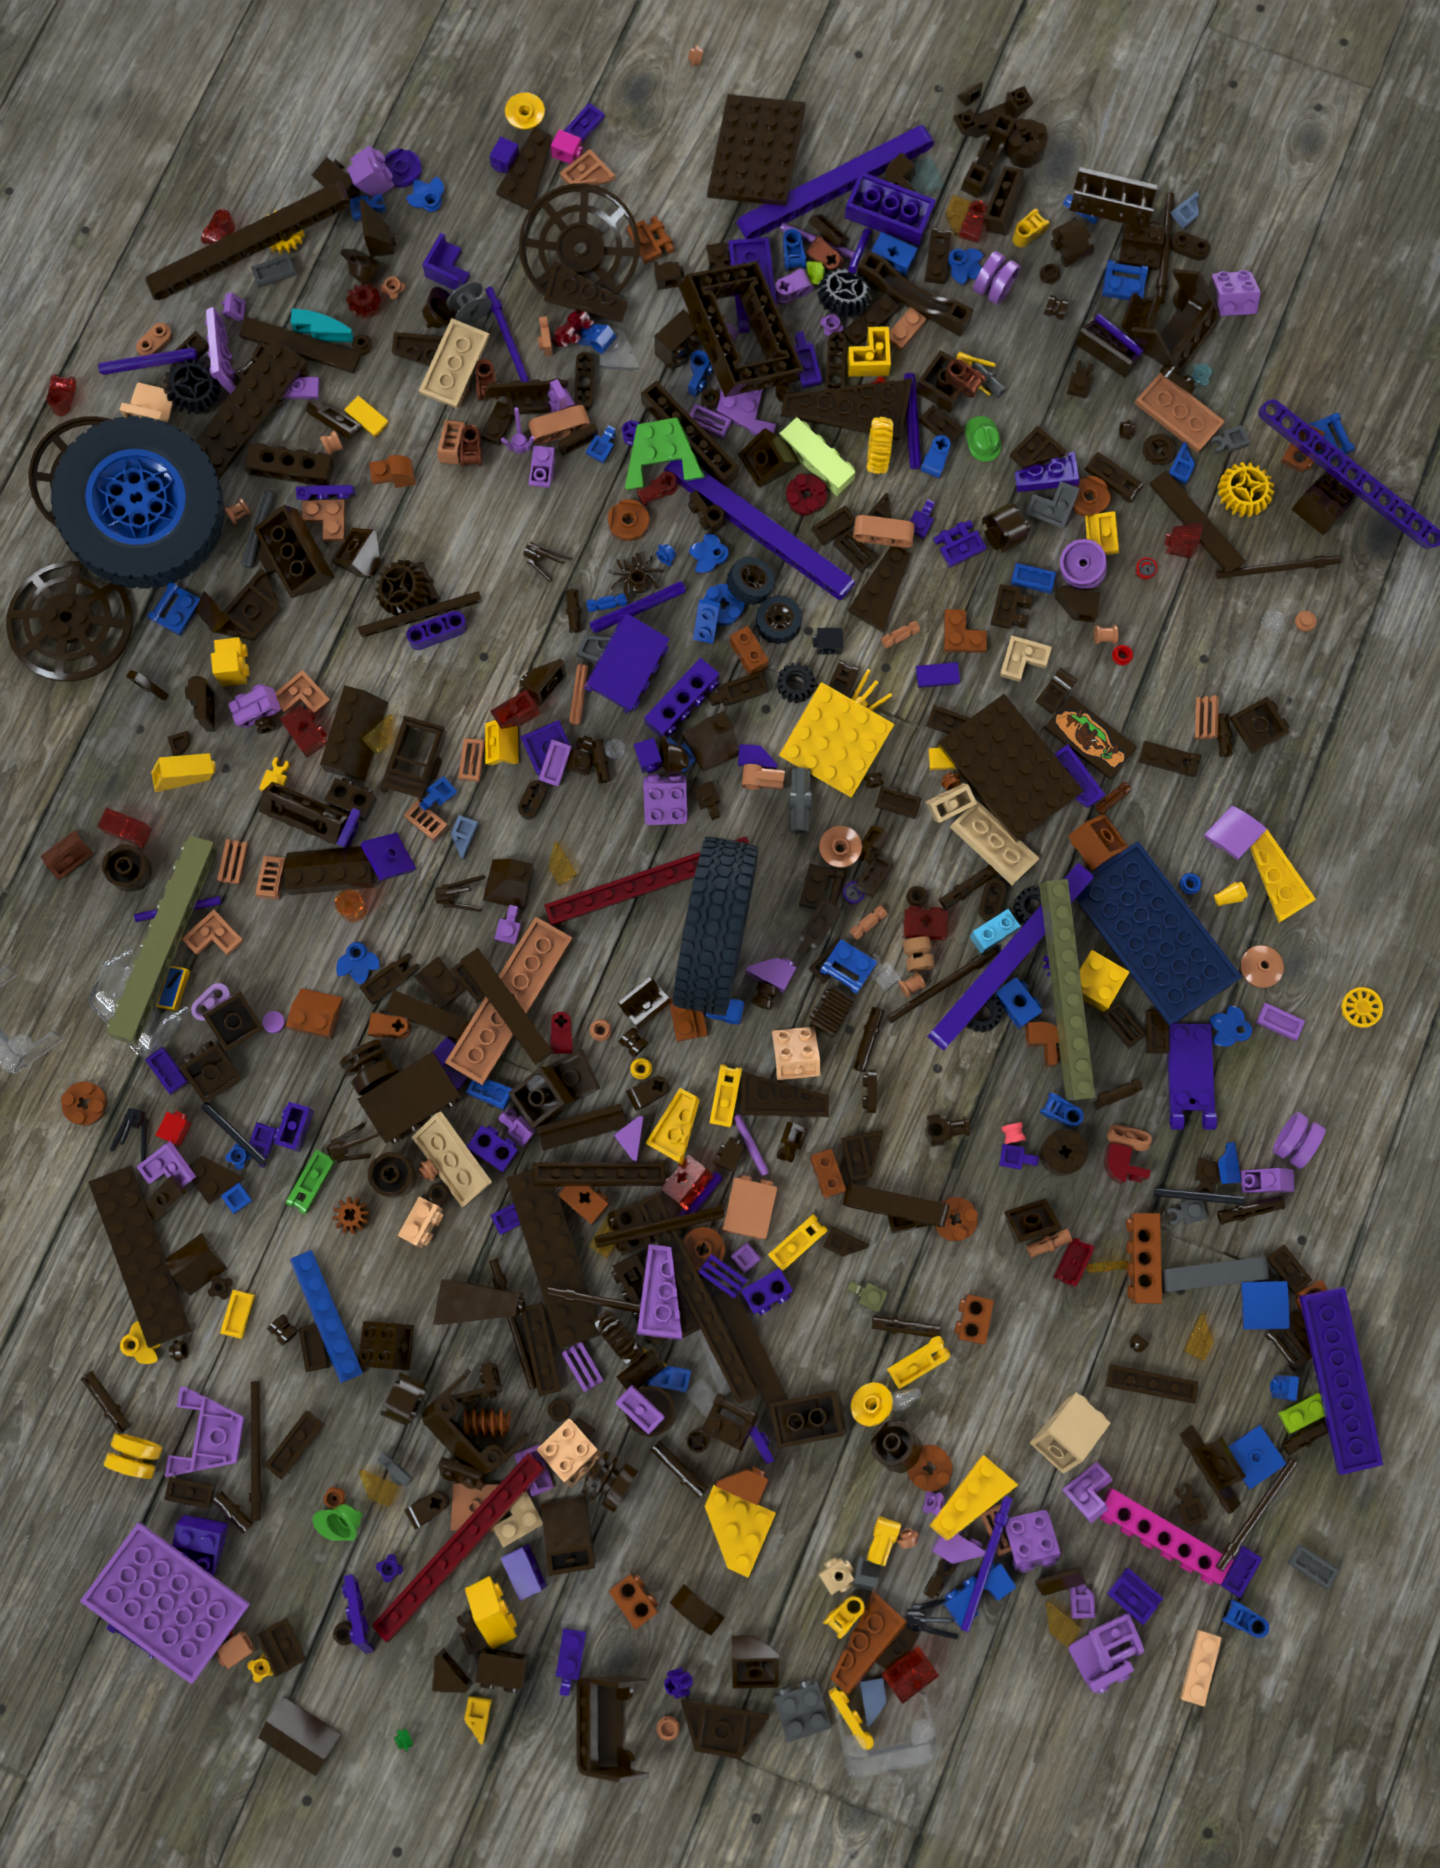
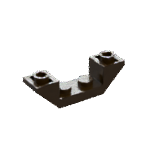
(978, 125)

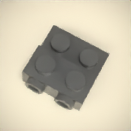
(801, 1710)

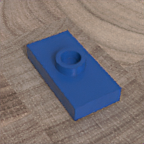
(1033, 578)
(490, 1093)

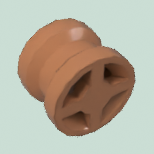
(331, 443)

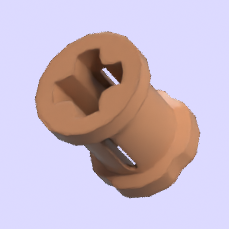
(237, 511)
(1105, 634)
(912, 984)

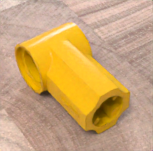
(884, 1534)

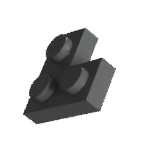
(1054, 511)

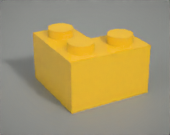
(873, 358)
(229, 662)
(491, 1612)

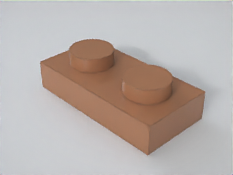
(906, 328)

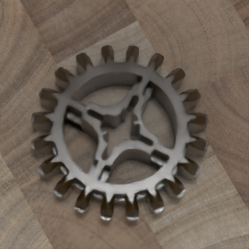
(411, 578)
(618, 1337)

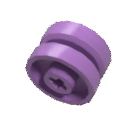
(996, 278)
(1083, 552)
(1298, 1140)

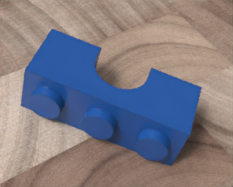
(997, 1584)

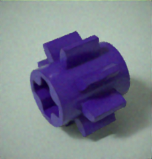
(678, 1683)

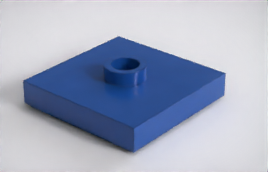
(1256, 1456)

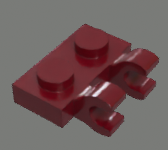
(567, 332)

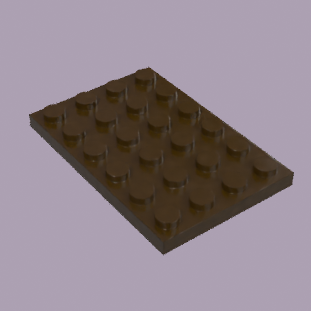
(756, 150)
(1010, 768)

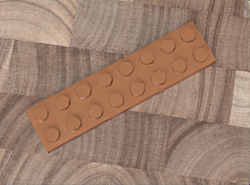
(524, 977)

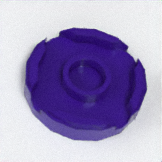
(403, 166)

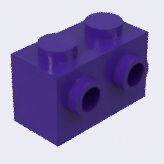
(293, 1126)

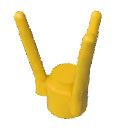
(969, 361)
(861, 700)

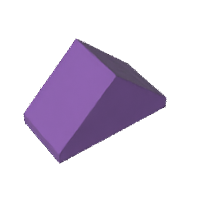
(630, 1138)

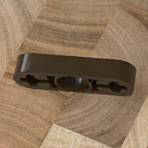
(579, 373)

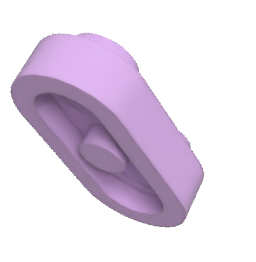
(208, 999)

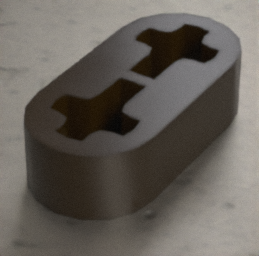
(536, 802)

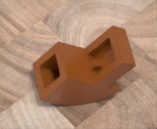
(395, 469)
(1044, 1035)

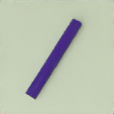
(859, 250)
(1119, 335)

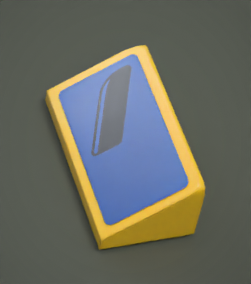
(173, 988)

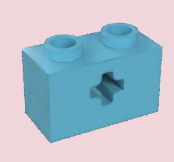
(994, 931)

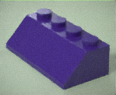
(889, 208)

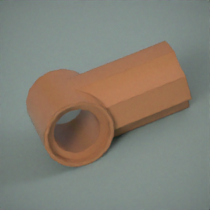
(756, 777)

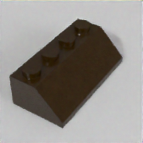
(293, 552)
(355, 717)
(327, 871)

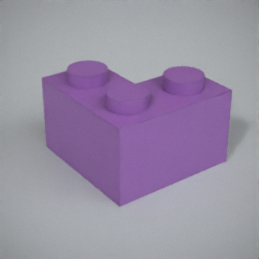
(370, 172)

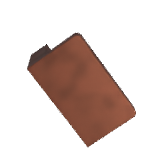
(66, 855)

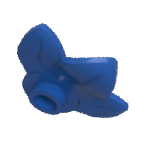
(426, 193)
(967, 267)
(706, 551)
(358, 966)
(1227, 1025)

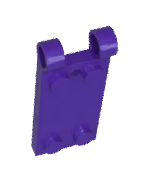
(748, 251)
(1191, 1074)

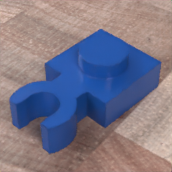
(355, 205)

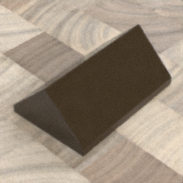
(1106, 348)
(299, 1735)

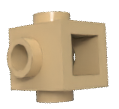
(843, 1582)

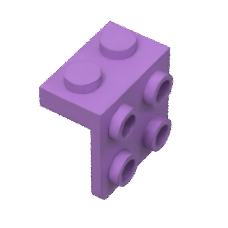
(1236, 292)
(665, 799)
(1032, 1541)
(1087, 1661)

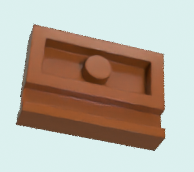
(687, 1023)

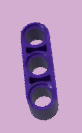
(444, 622)

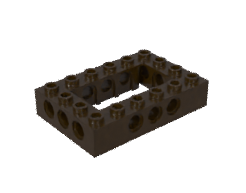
(700, 295)

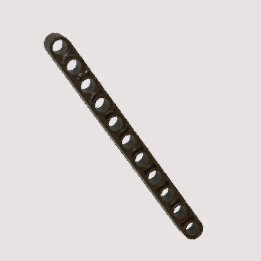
(248, 241)

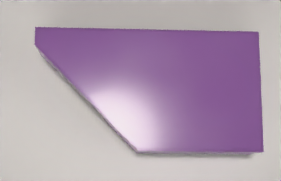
(1082, 1602)

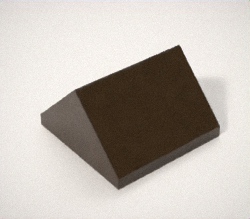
(1031, 1221)
(195, 1264)
(449, 1675)

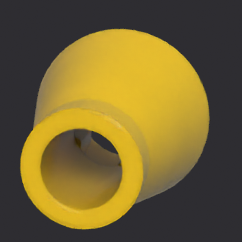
(1232, 894)

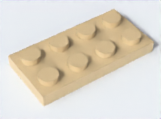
(454, 363)
(994, 843)
(451, 1159)

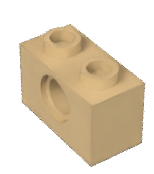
(951, 802)

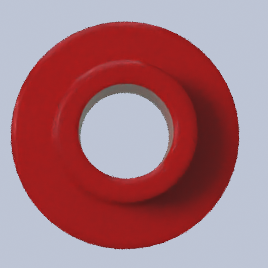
(1126, 651)

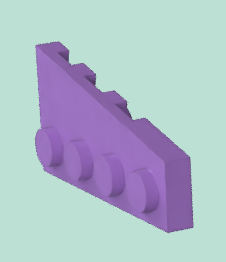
(219, 351)
(659, 1302)

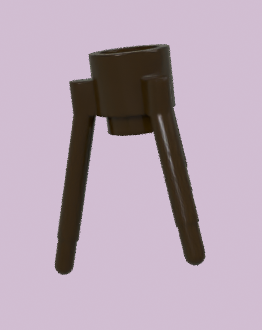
(537, 552)
(446, 894)
(338, 1149)

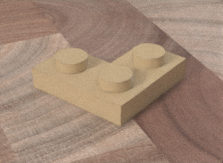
(1021, 652)
(523, 1520)

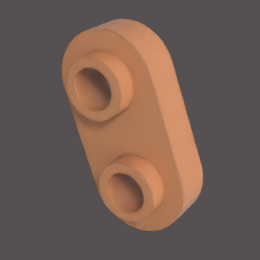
(155, 341)
(1129, 1137)

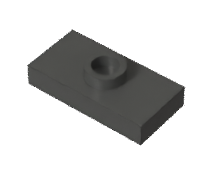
(273, 270)
(1313, 1566)

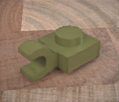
(870, 1296)

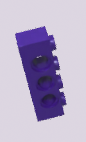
(699, 672)

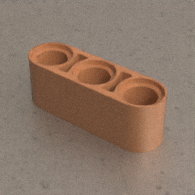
(558, 424)
(883, 531)

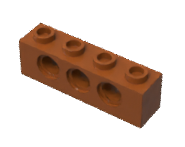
(1152, 1248)

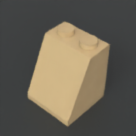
(1070, 1433)

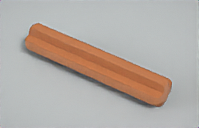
(578, 694)

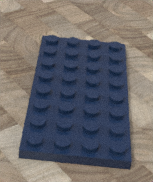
(1155, 934)

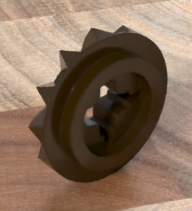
(1158, 441)

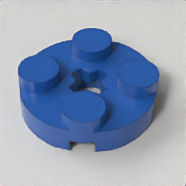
(733, 610)

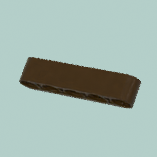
(896, 1205)

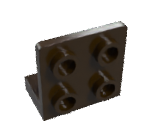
(386, 1345)
(490, 1377)

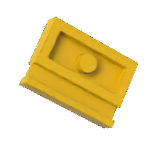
(1103, 530)

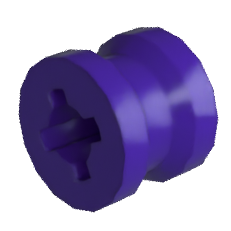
(629, 428)

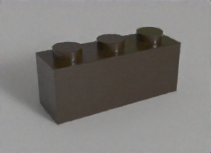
(1004, 200)

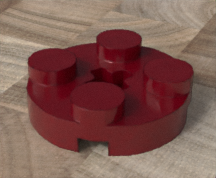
(804, 483)

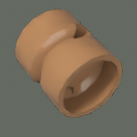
(915, 947)

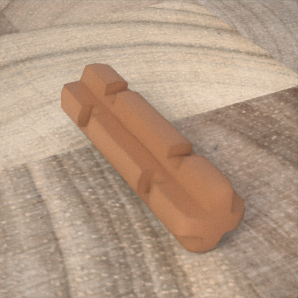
(900, 634)
(868, 922)

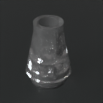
(905, 1398)

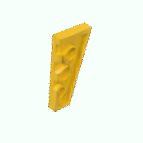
(975, 1494)

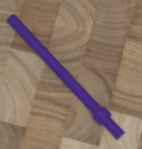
(496, 308)
(1000, 1520)

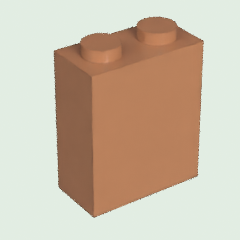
(750, 1207)

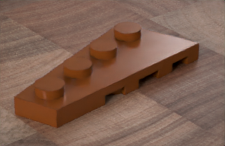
(867, 1643)

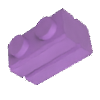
(254, 705)

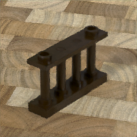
(1114, 187)

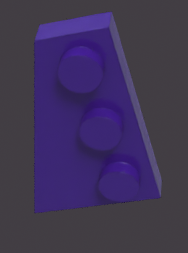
(1048, 475)
(1092, 792)
(359, 1624)

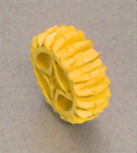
(879, 445)
(1240, 496)

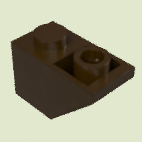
(1079, 604)

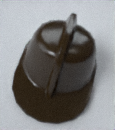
(360, 265)
(436, 309)
(672, 757)

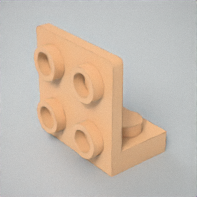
(148, 402)
(796, 1053)
(421, 1222)
(569, 1453)

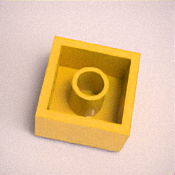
(1100, 980)

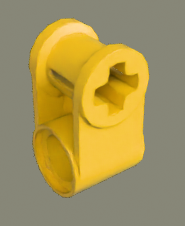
(1032, 226)
(844, 1616)

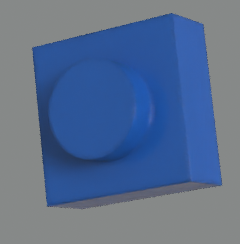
(236, 1198)

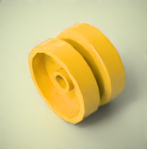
(131, 1460)

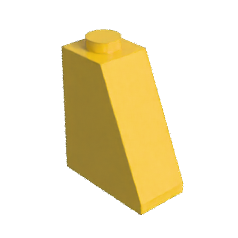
(182, 771)

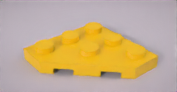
(738, 1528)

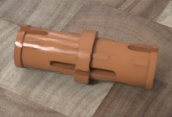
(1048, 1243)

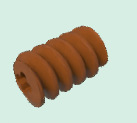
(486, 1422)

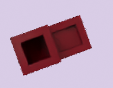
(1117, 1165)

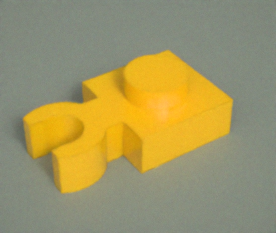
(275, 775)

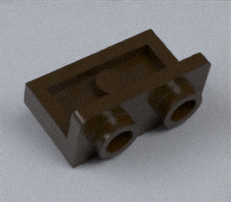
(1141, 313)
(644, 1002)

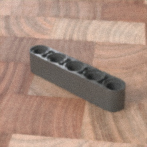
(1214, 1274)

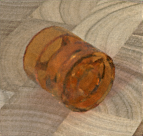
(351, 905)

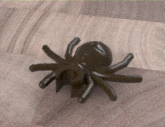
(635, 575)

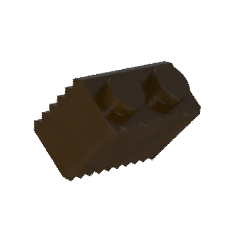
(832, 1011)

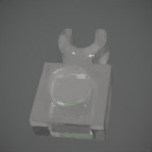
(884, 975)

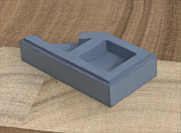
(1187, 211)
(463, 834)
(873, 1698)

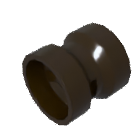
(1052, 305)
(764, 996)
(633, 1042)
(282, 1329)
(697, 1441)

